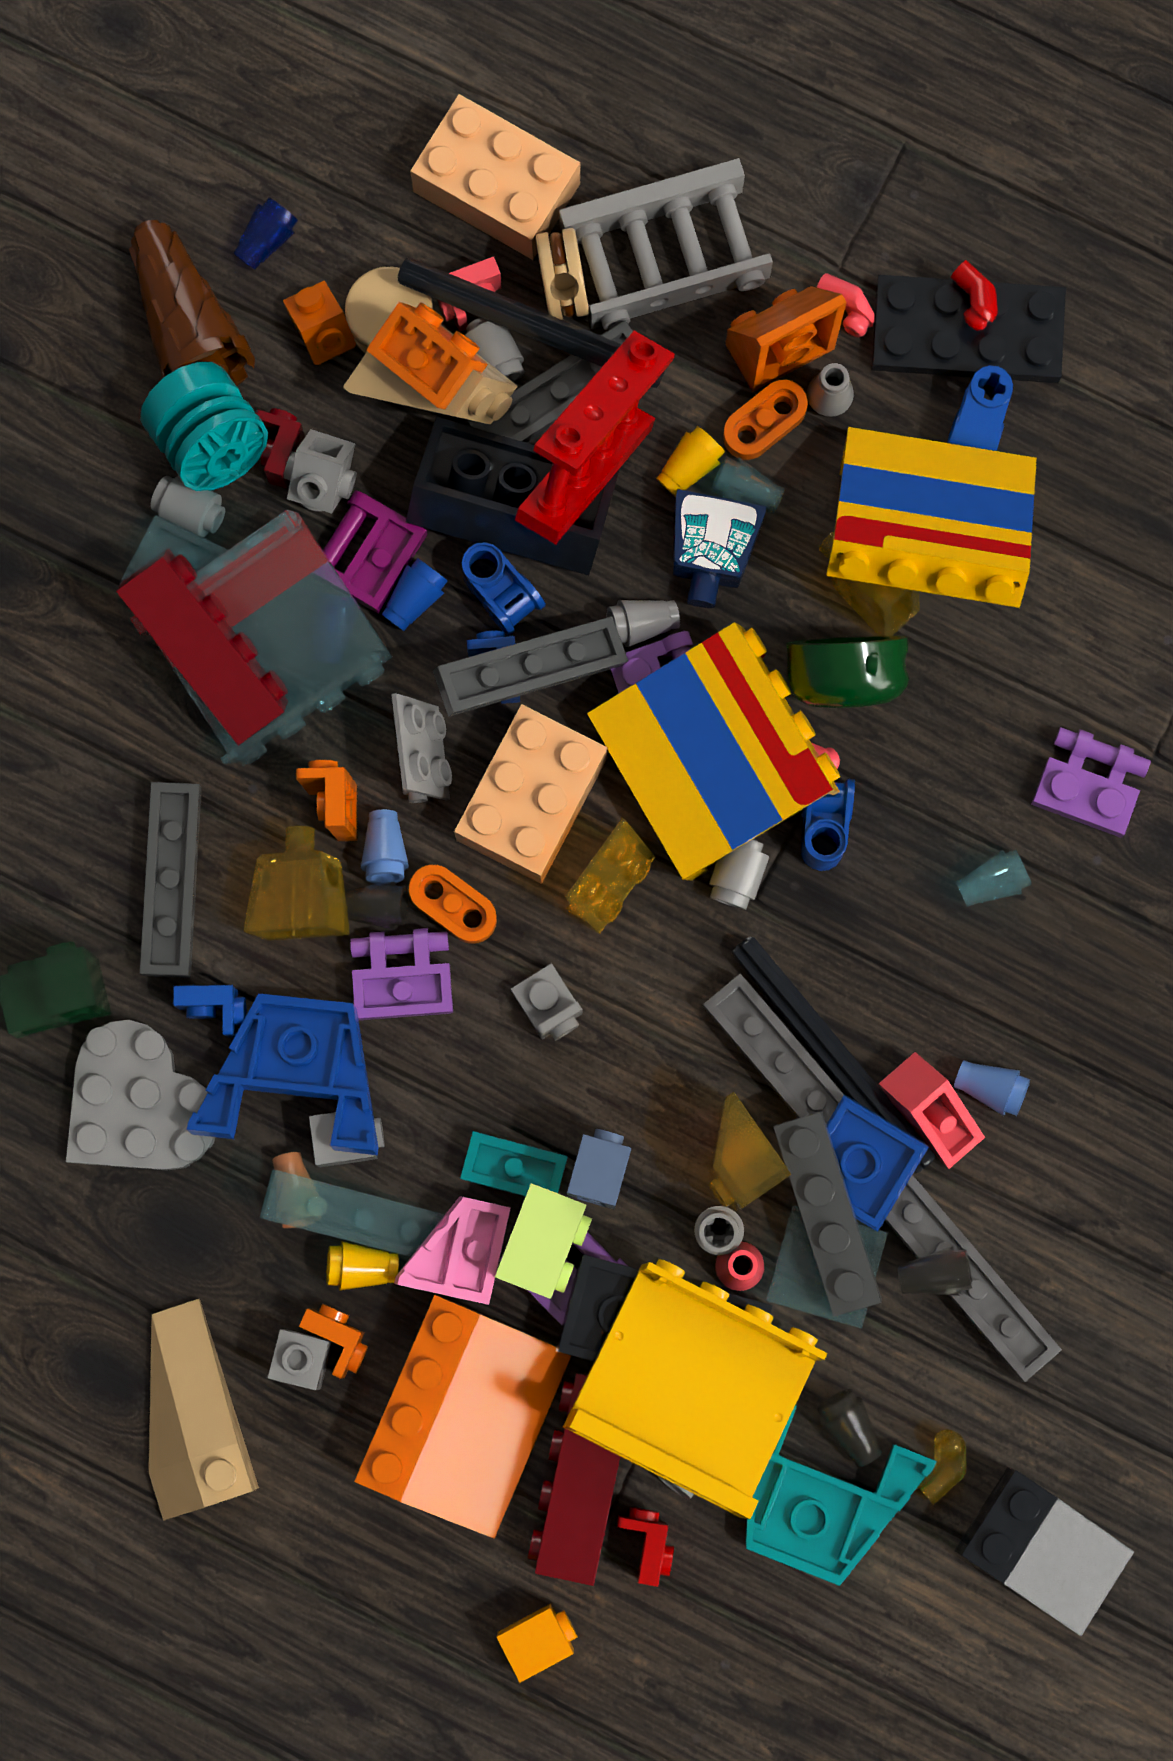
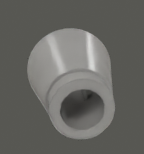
(830, 399)
(643, 619)
(719, 1241)

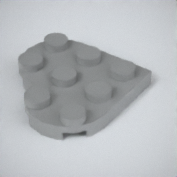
(132, 1103)

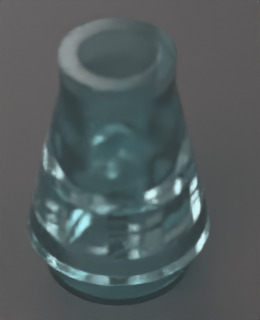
(744, 483)
(995, 879)

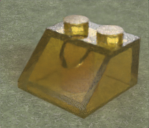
(742, 1158)

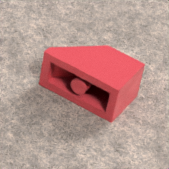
(932, 1109)

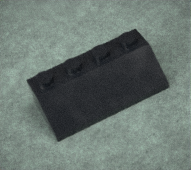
(475, 485)

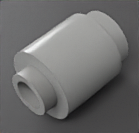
(497, 347)
(190, 509)
(739, 875)

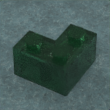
(53, 991)

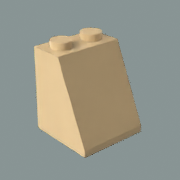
(481, 398)

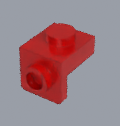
(655, 1556)

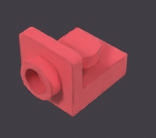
(481, 273)

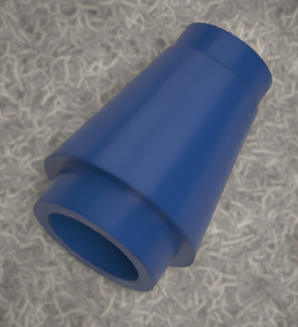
(414, 594)

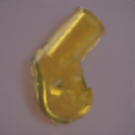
(949, 1468)

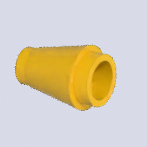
(690, 461)
(359, 1266)

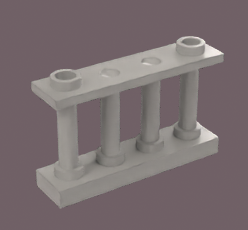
(675, 199)

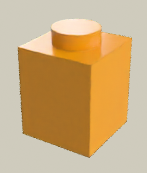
(537, 1641)

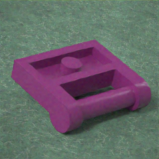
(381, 556)

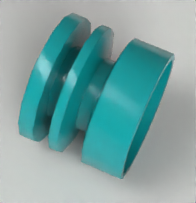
(204, 426)

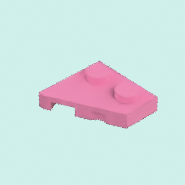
(460, 1252)

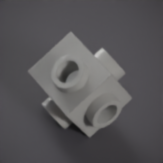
(320, 472)

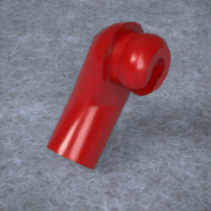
(982, 295)

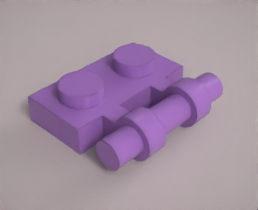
(1085, 795)
(405, 989)

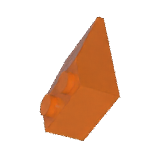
(785, 335)

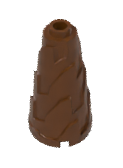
(182, 308)

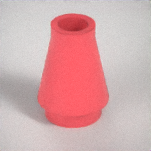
(730, 1278)

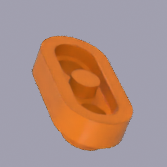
(763, 420)
(454, 903)

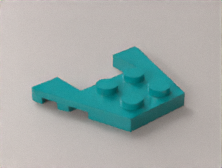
(822, 1520)

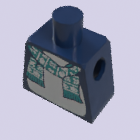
(713, 542)

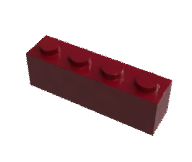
(203, 645)
(574, 1502)

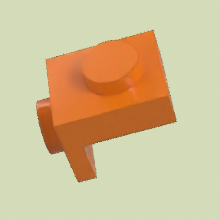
(320, 322)
(332, 1326)

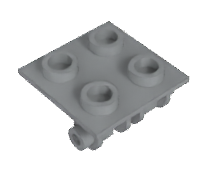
(421, 749)

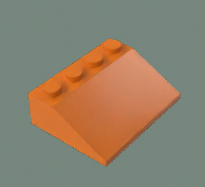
(463, 1417)

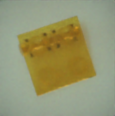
(610, 877)

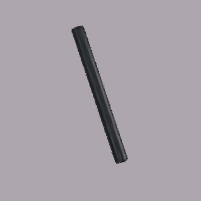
(508, 313)
(819, 1036)

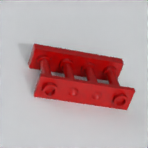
(594, 437)

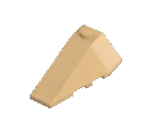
(193, 1426)

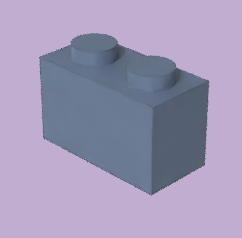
(599, 1169)

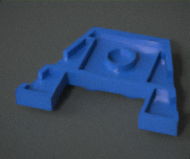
(297, 1051)

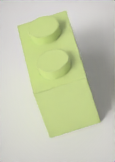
(542, 1242)

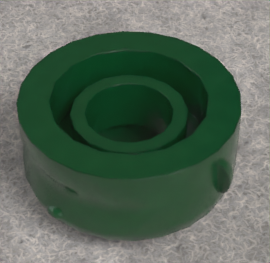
(847, 670)

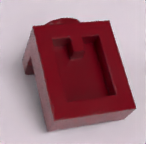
(288, 438)

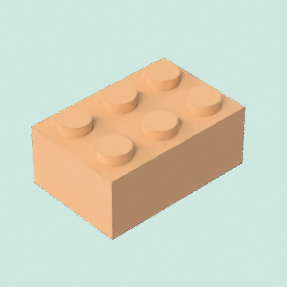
(495, 176)
(531, 793)

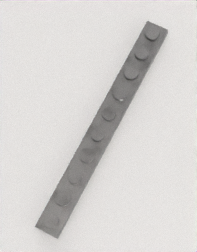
(915, 1214)

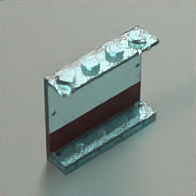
(299, 620)

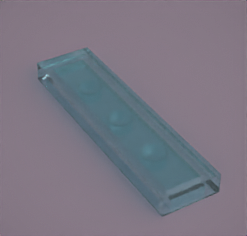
(347, 1214)

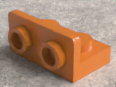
(425, 353)
(335, 796)

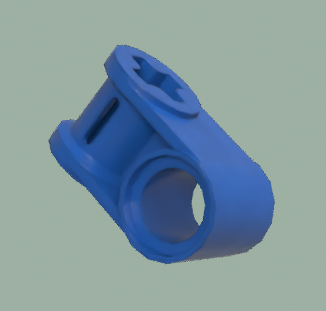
(981, 420)
(506, 593)
(830, 818)

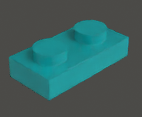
(511, 1165)

